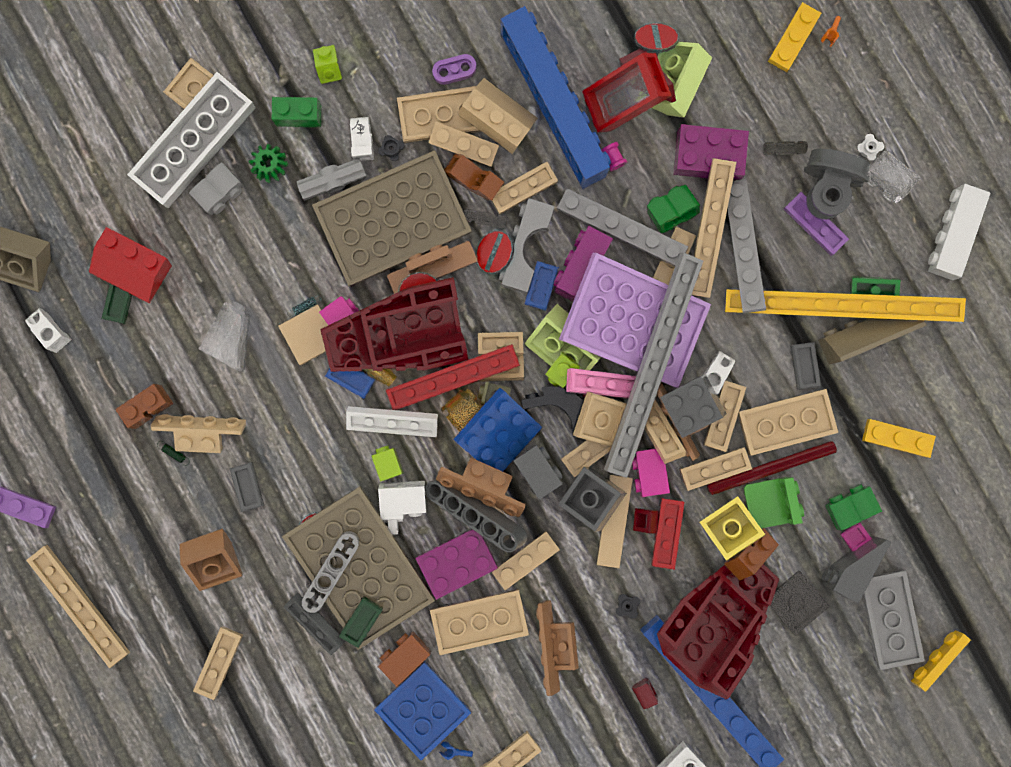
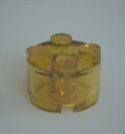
(461, 408)

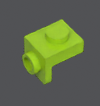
(327, 64)
(558, 371)

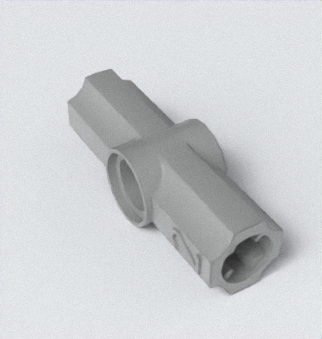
(331, 179)

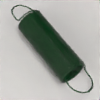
(172, 453)

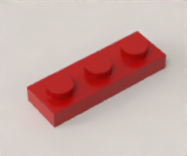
(668, 533)

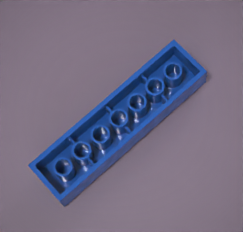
(554, 97)

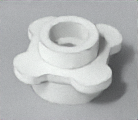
(864, 150)

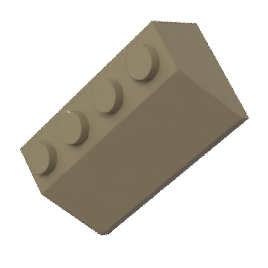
(23, 259)
(864, 336)

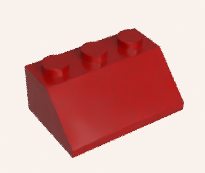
(128, 265)

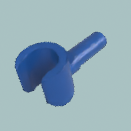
(451, 752)

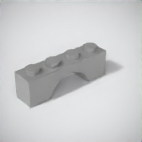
(535, 219)

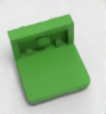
(774, 502)

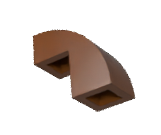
(472, 177)

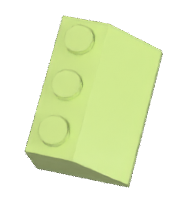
(685, 68)
(546, 341)

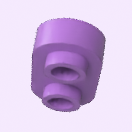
(453, 67)

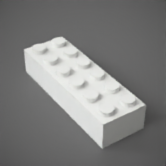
(192, 140)

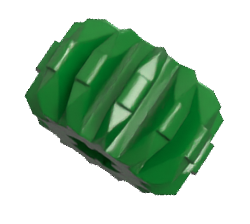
(276, 160)

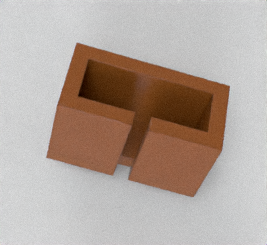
(152, 399)
(753, 557)
(404, 658)

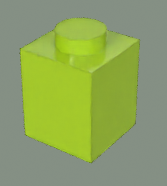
(387, 463)

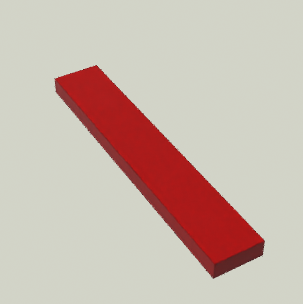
(453, 377)

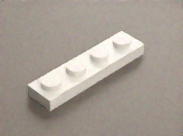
(391, 421)

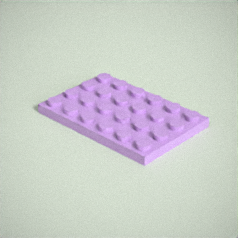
(618, 313)

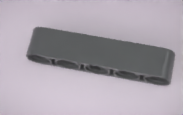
(486, 516)

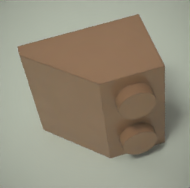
(209, 560)

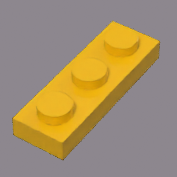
(794, 37)
(898, 438)
(940, 660)

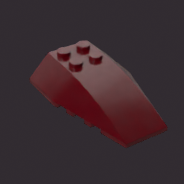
(400, 332)
(717, 628)

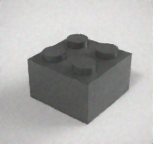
(693, 405)
(538, 471)
(592, 499)

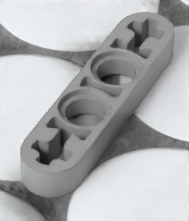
(331, 572)

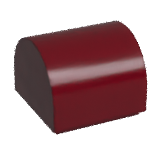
(645, 520)
(645, 693)

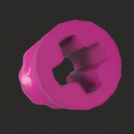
(615, 156)

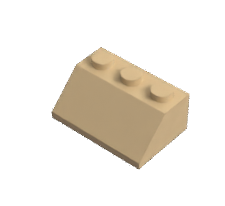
(497, 115)

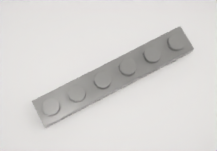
(621, 227)
(745, 248)

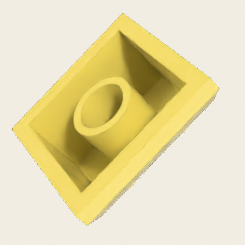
(732, 528)

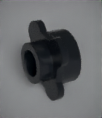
(387, 143)
(623, 601)

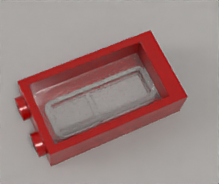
(626, 92)

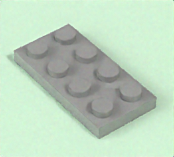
(892, 621)

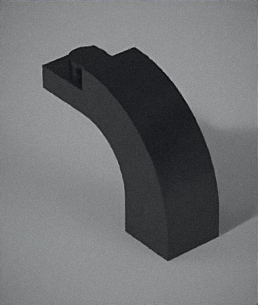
(558, 397)

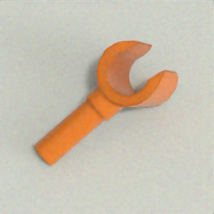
(832, 34)

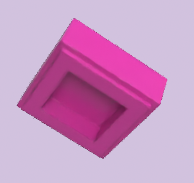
(855, 536)

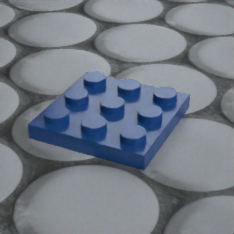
(498, 431)
(422, 710)

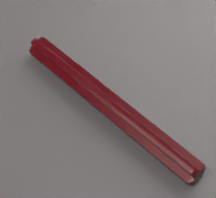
(772, 467)

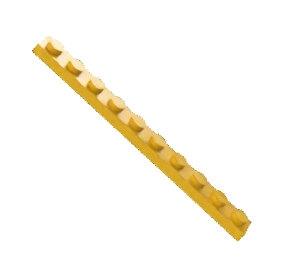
(855, 305)

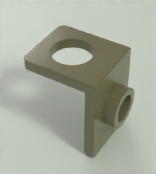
(486, 391)

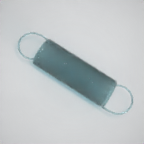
(304, 306)

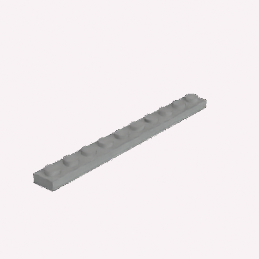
(653, 365)

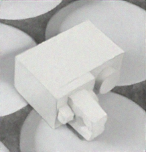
(401, 499)

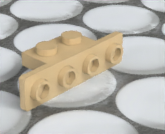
(198, 433)

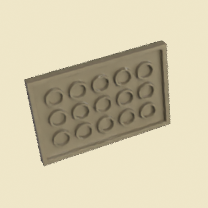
(391, 218)
(375, 571)

